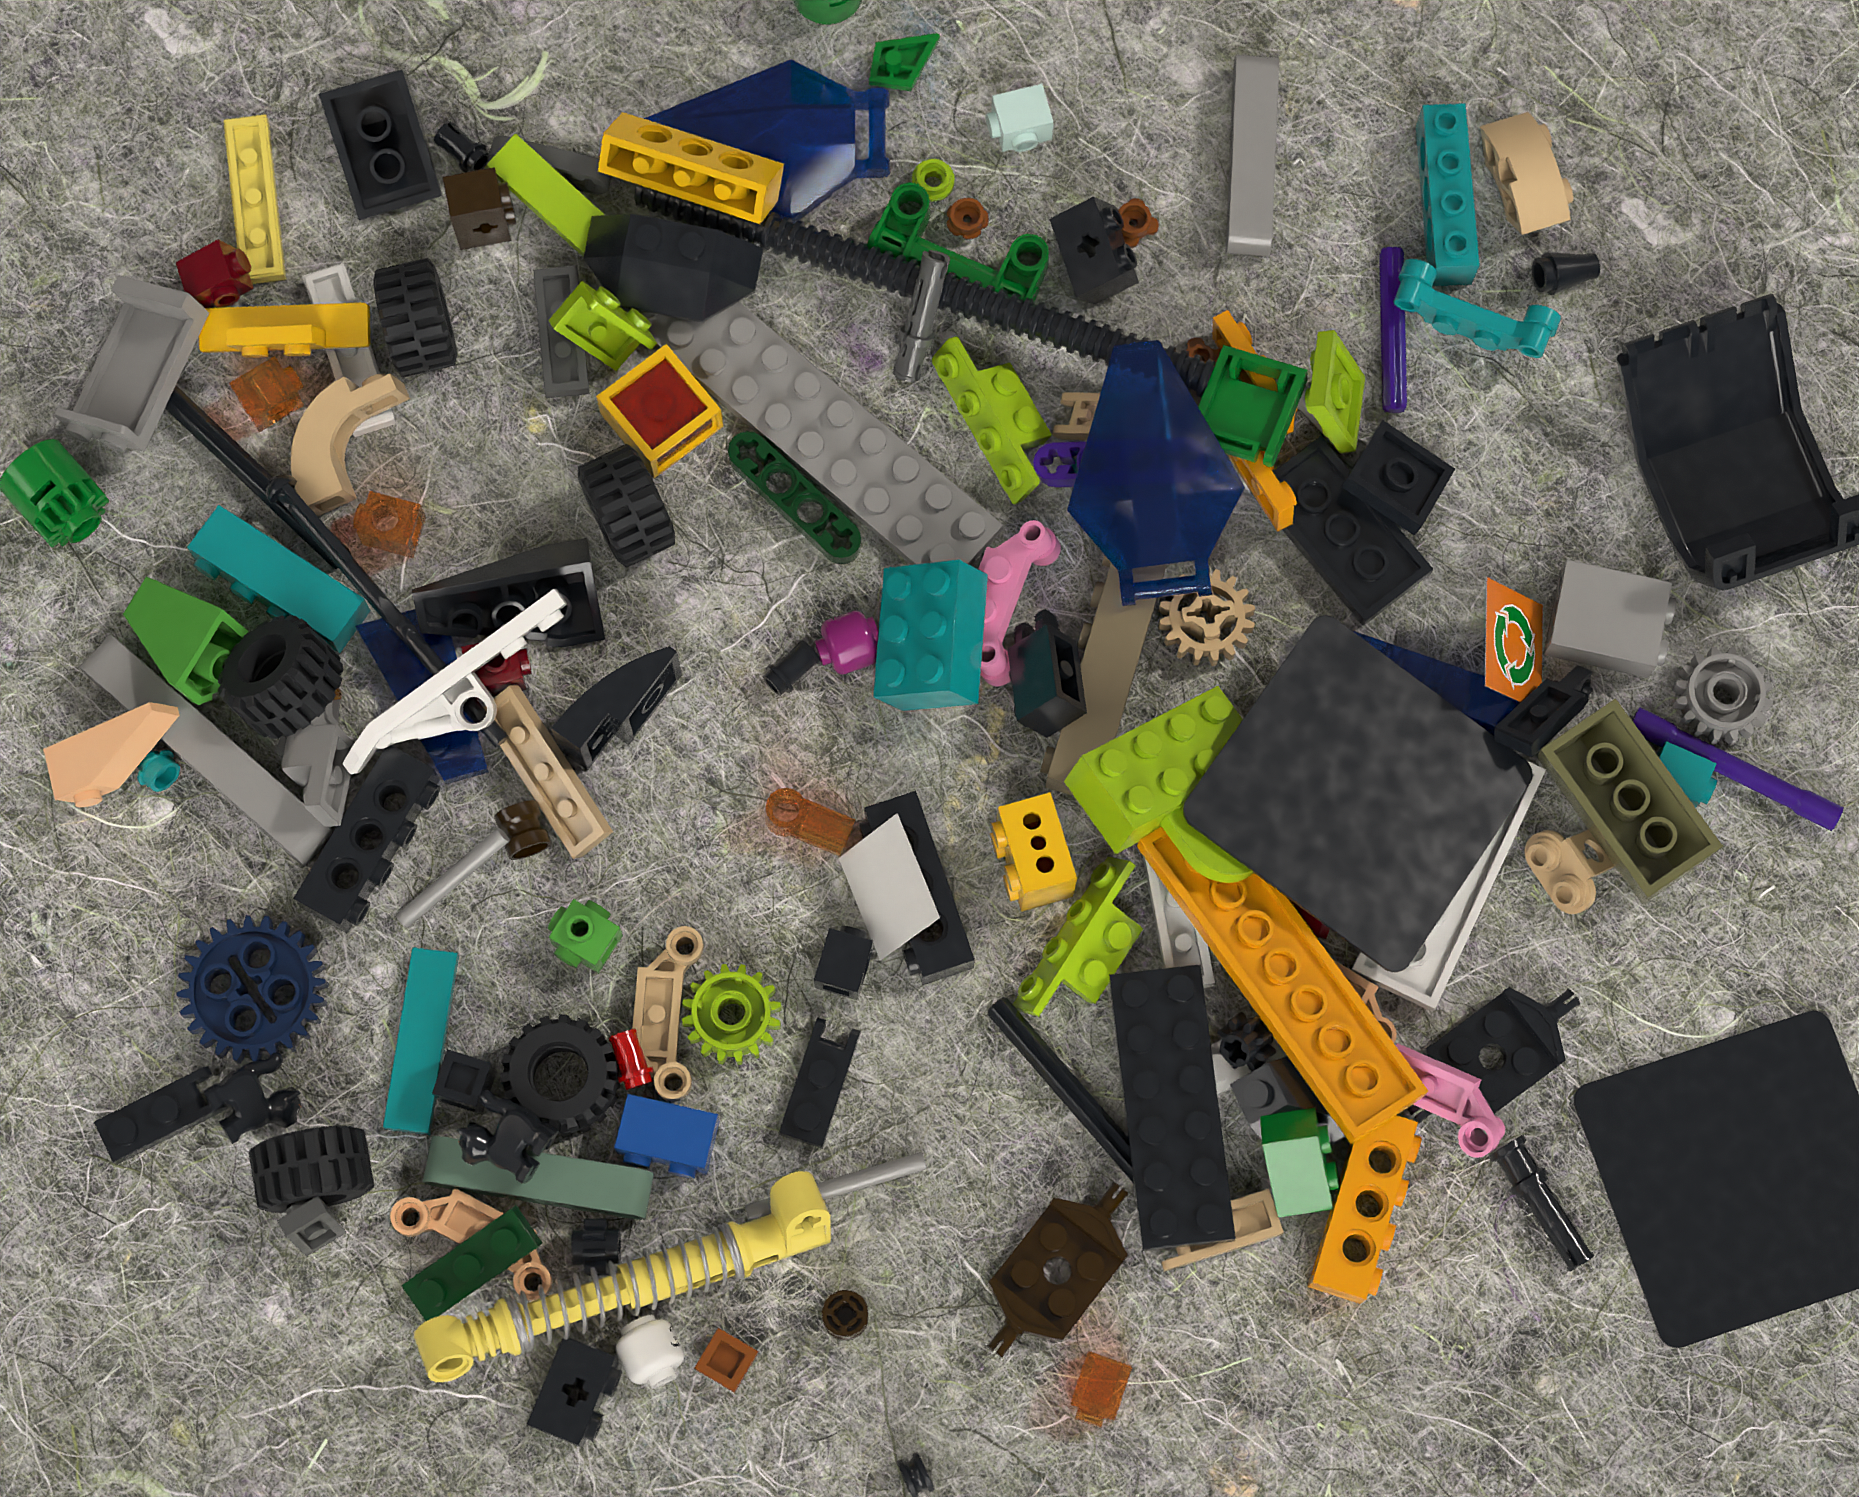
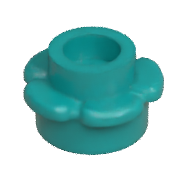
(158, 770)

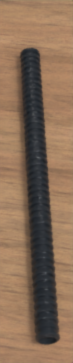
(902, 275)

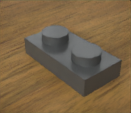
(311, 1225)

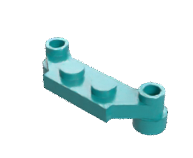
(1481, 325)

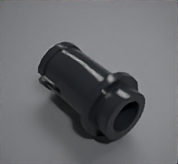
(469, 154)
(790, 668)

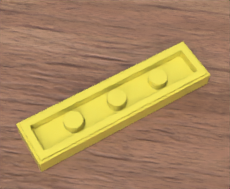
(255, 196)

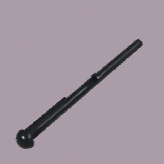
(281, 489)

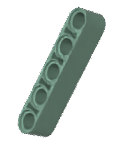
(557, 1181)

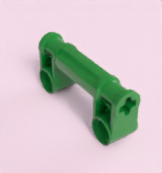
(903, 236)

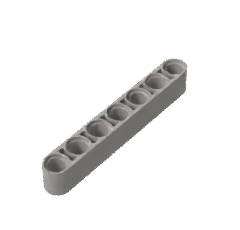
(210, 752)

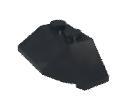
(671, 265)

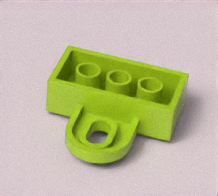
(1148, 775)

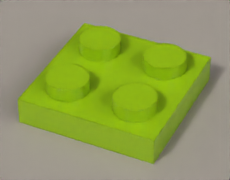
(1335, 391)

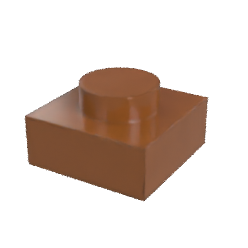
(726, 1360)

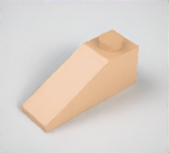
(106, 754)

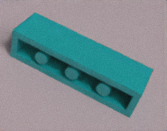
(276, 577)

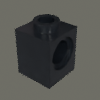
(844, 962)
(463, 1080)

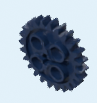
(218, 1012)

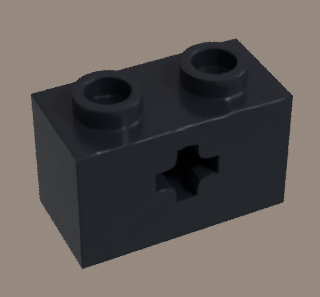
(1095, 250)
(552, 1408)

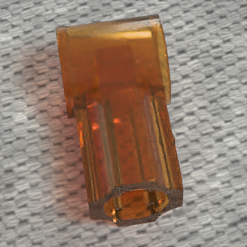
(813, 824)

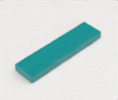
(421, 1040)

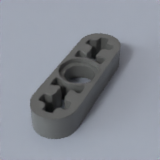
(574, 167)

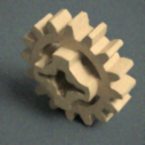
(1224, 614)

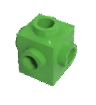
(595, 946)

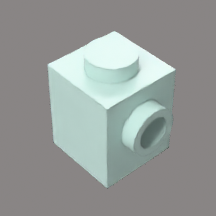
(1020, 118)

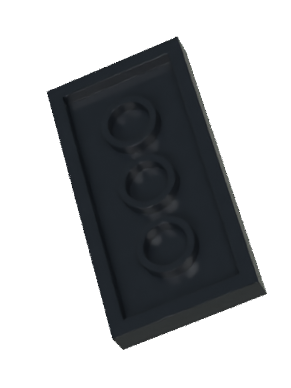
(1346, 539)

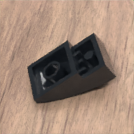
(616, 706)

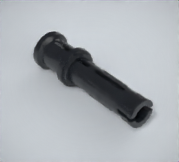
(1530, 1183)

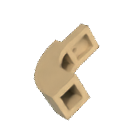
(324, 434)

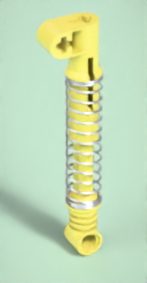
(795, 1225)

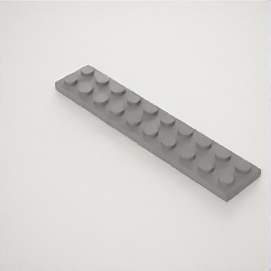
(829, 436)

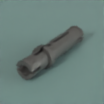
(917, 331)

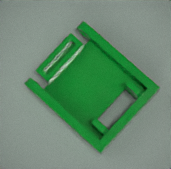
(1249, 416)

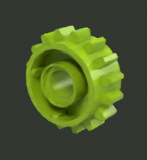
(728, 989)

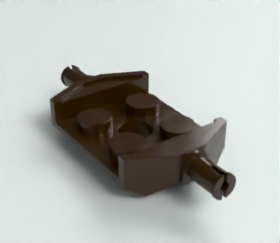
(1067, 1232)

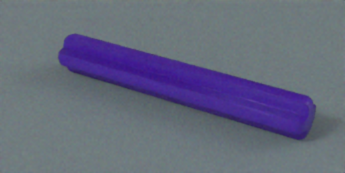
(1392, 333)

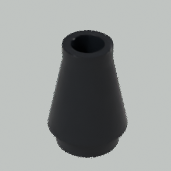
(1562, 271)

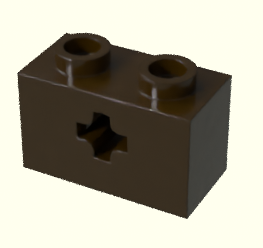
(479, 208)

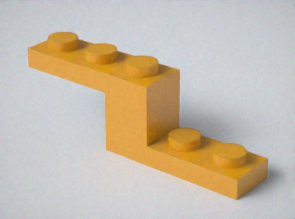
(1274, 497)

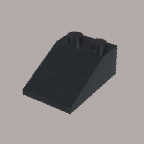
(381, 143)

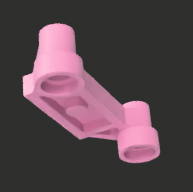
(1007, 572)
(1457, 1099)

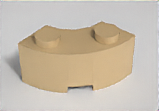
(1526, 173)

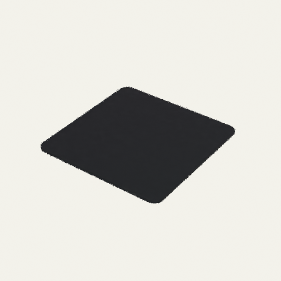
(1358, 793)
(1733, 1175)

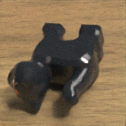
(250, 1107)
(512, 1137)

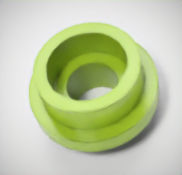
(937, 169)

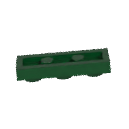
(472, 1264)

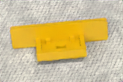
(286, 328)

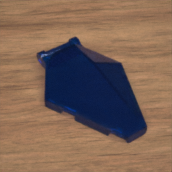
(794, 120)
(1153, 476)

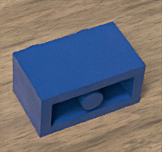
(666, 1136)

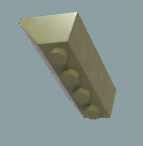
(1629, 801)

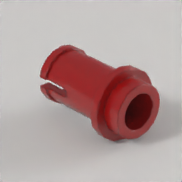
(630, 1060)

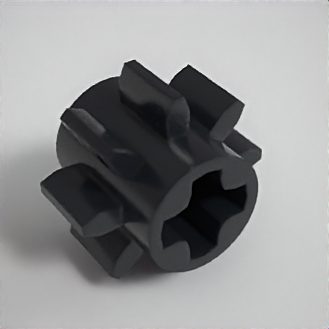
(1246, 1042)
(596, 1246)

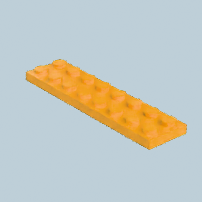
(1294, 991)

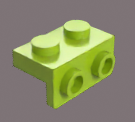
(601, 326)

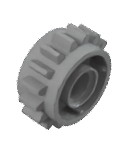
(1734, 675)

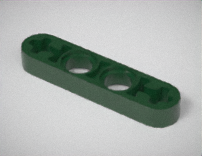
(798, 494)

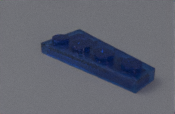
(455, 753)

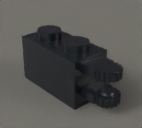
(1045, 676)

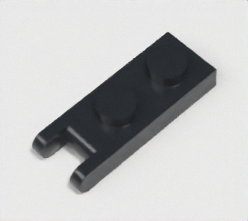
(818, 1087)
(156, 1117)

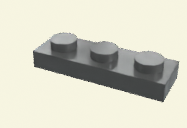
(562, 360)

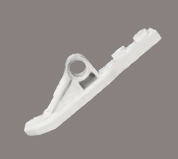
(439, 702)

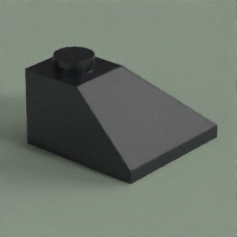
(1279, 1089)

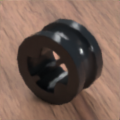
(915, 1475)

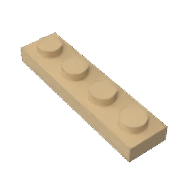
(549, 775)

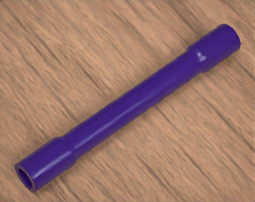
(1802, 802)

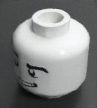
(649, 1351)

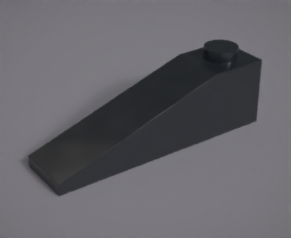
(499, 591)

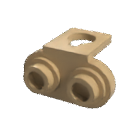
(1565, 869)

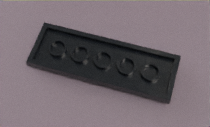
(1171, 1108)

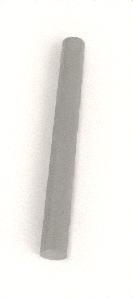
(853, 1181)

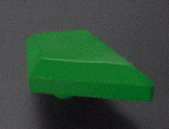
(901, 61)

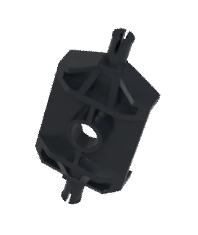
(1523, 1034)

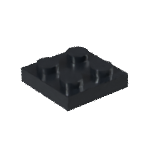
(1398, 477)

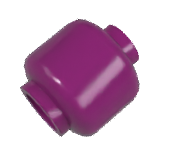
(848, 642)

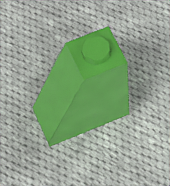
(183, 637)

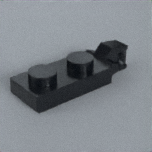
(1545, 712)

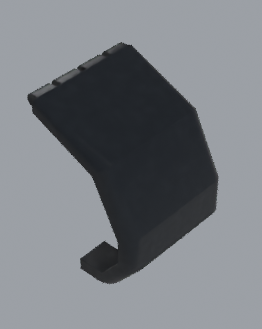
(1730, 447)

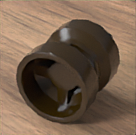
(523, 829)
(845, 1323)

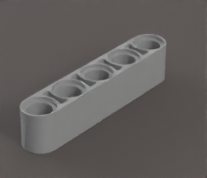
(1252, 155)

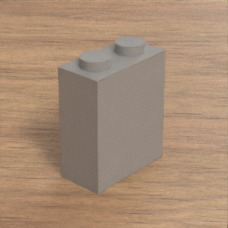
(1609, 619)

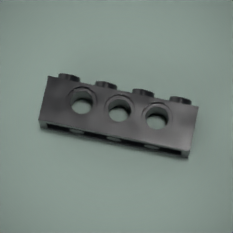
(391, 774)
(951, 951)

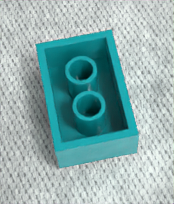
(930, 635)

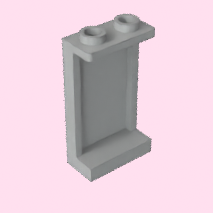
(136, 366)

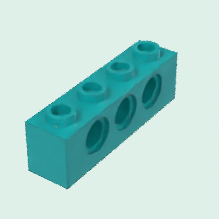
(1447, 193)

